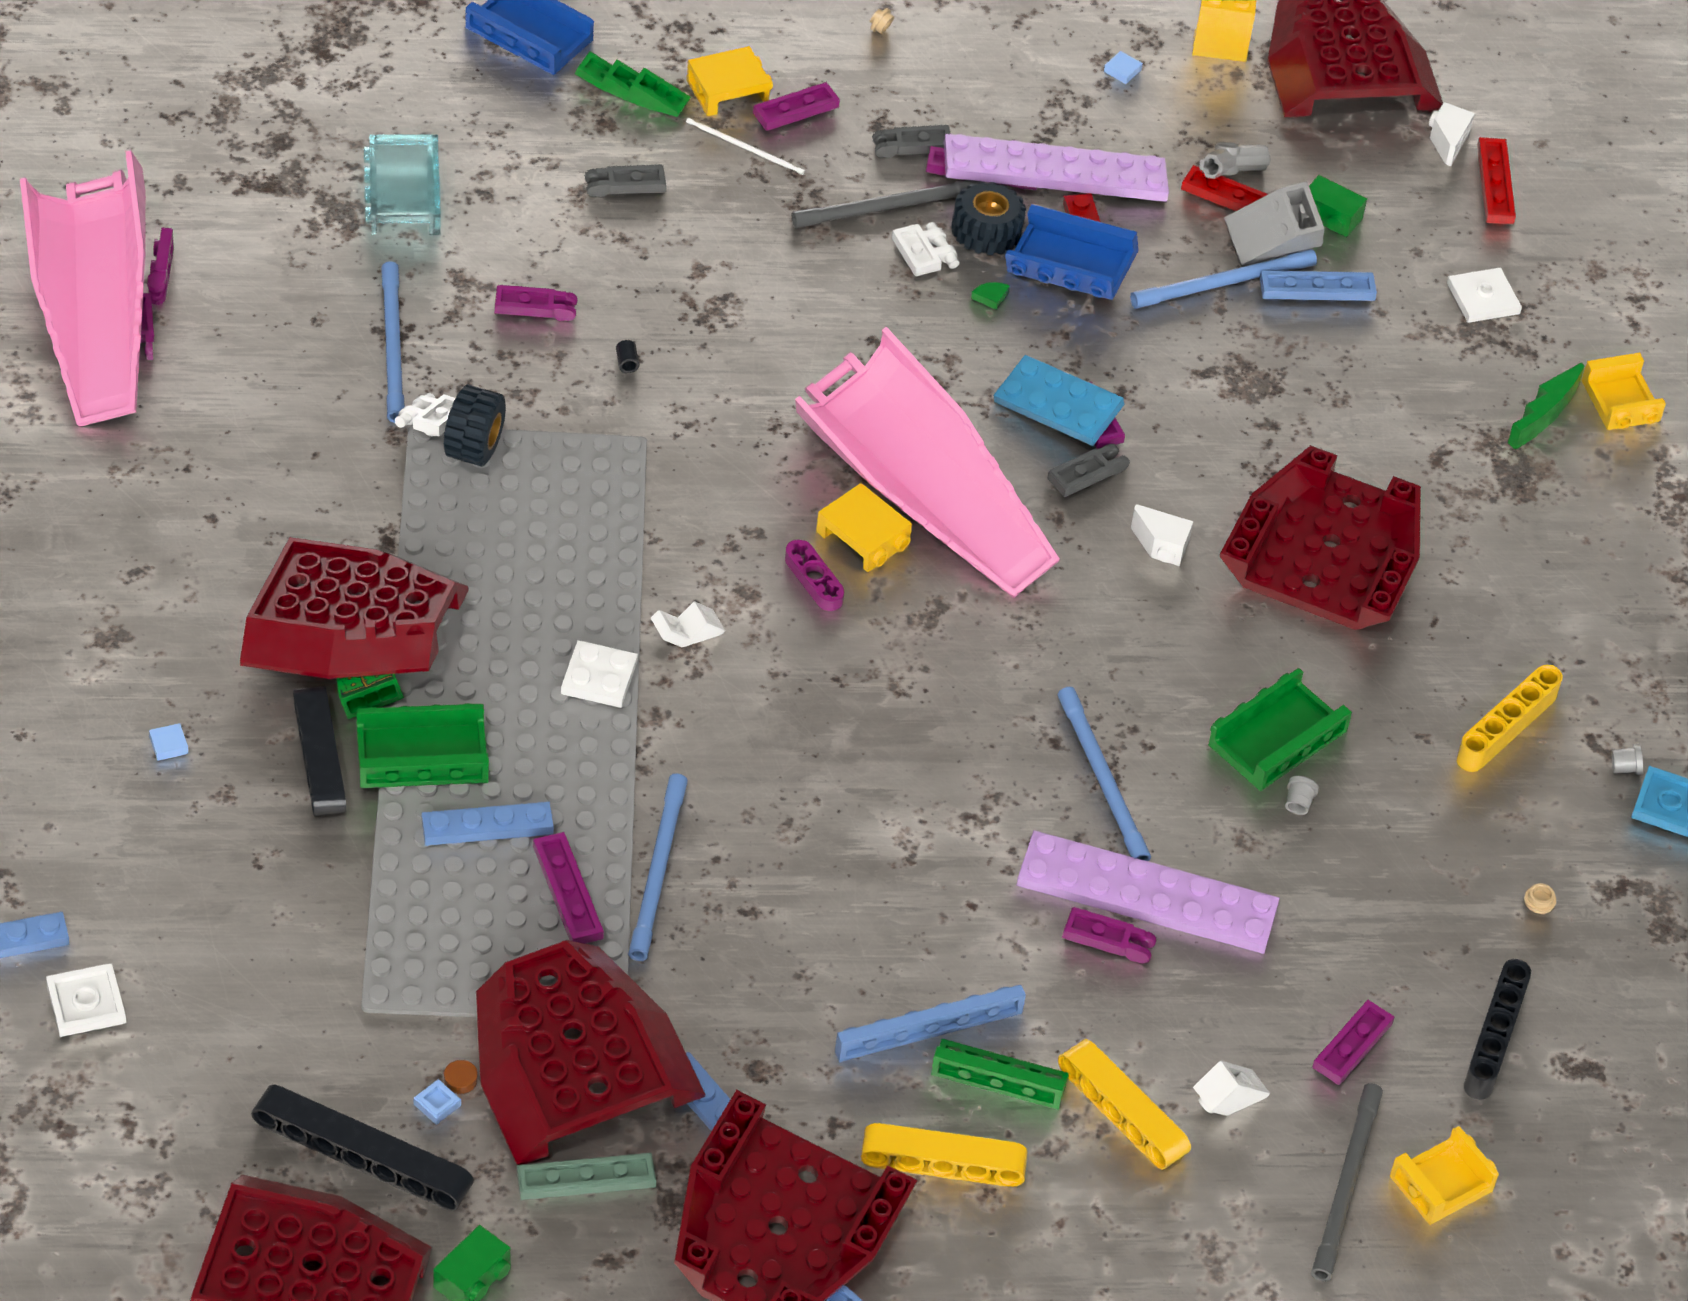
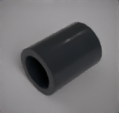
(627, 356)

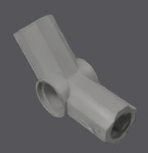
(1232, 157)

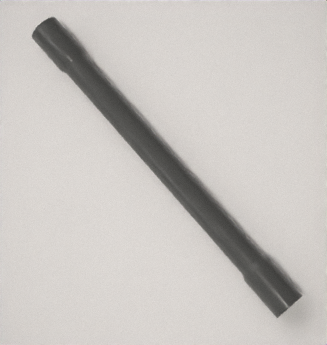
(818, 215)
(1327, 1251)

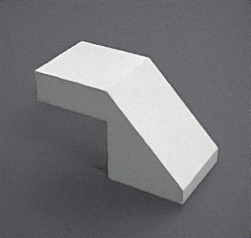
(692, 626)

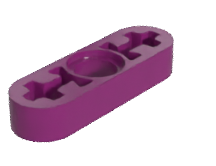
(814, 587)

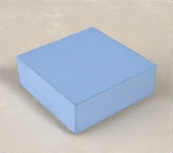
(1123, 67)
(168, 741)
(437, 1102)

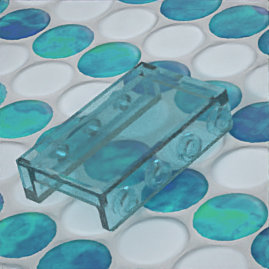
(402, 181)

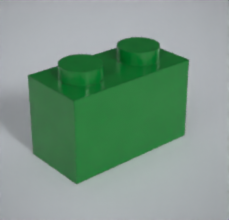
(1337, 206)
(472, 1266)

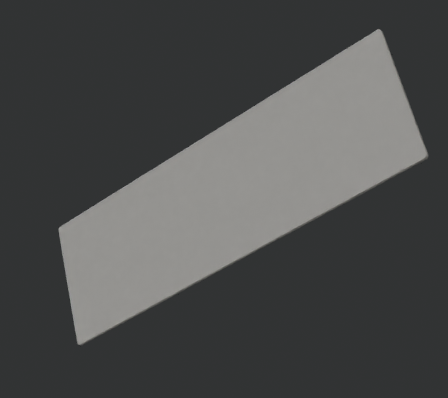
(548, 560)

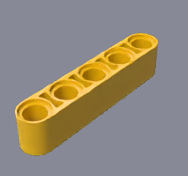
(1509, 718)
(1124, 1104)
(944, 1154)

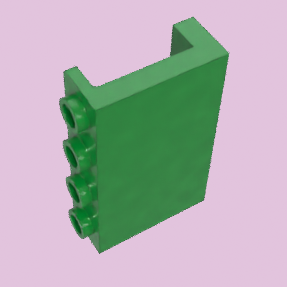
(1277, 730)
(422, 745)

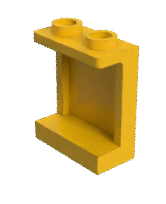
(1224, 29)
(727, 77)
(1621, 392)
(865, 525)
(1445, 1176)

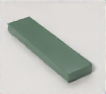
(586, 1176)

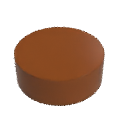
(460, 1076)

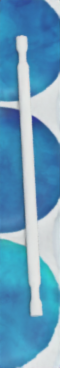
(743, 145)

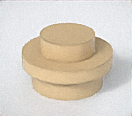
(881, 20)
(1540, 898)

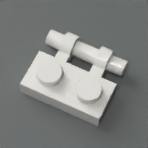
(919, 253)
(426, 414)

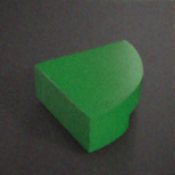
(990, 294)

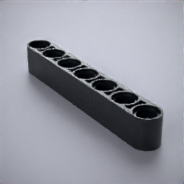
(362, 1147)

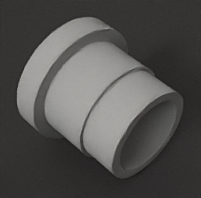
(1628, 760)
(1300, 794)

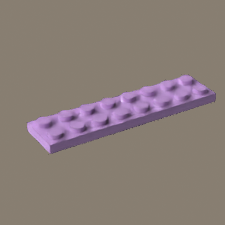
(1055, 167)
(1148, 891)

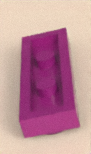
(796, 106)
(1353, 1042)

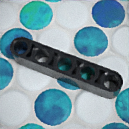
(319, 751)
(1497, 1029)

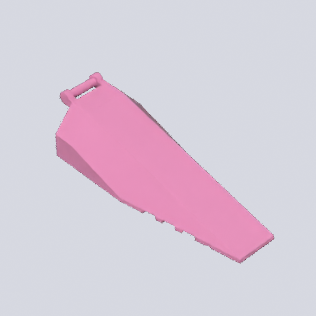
(90, 286)
(928, 461)

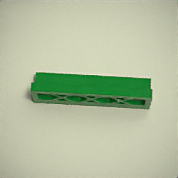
(999, 1073)

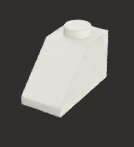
(1450, 130)
(1161, 534)
(1229, 1089)

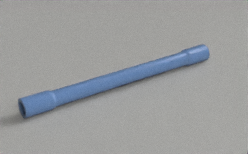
(390, 284)
(1157, 294)
(1075, 712)
(642, 933)

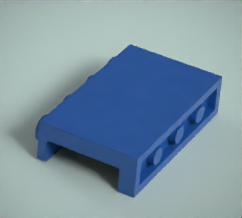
(534, 30)
(1073, 252)

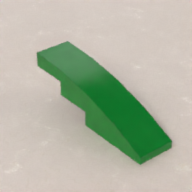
(637, 88)
(1549, 403)

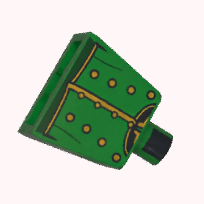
(368, 692)

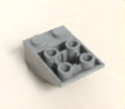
(1276, 225)

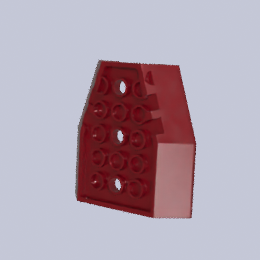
(1318, 62)
(1301, 508)
(339, 634)
(543, 1079)
(750, 1180)
(299, 1226)

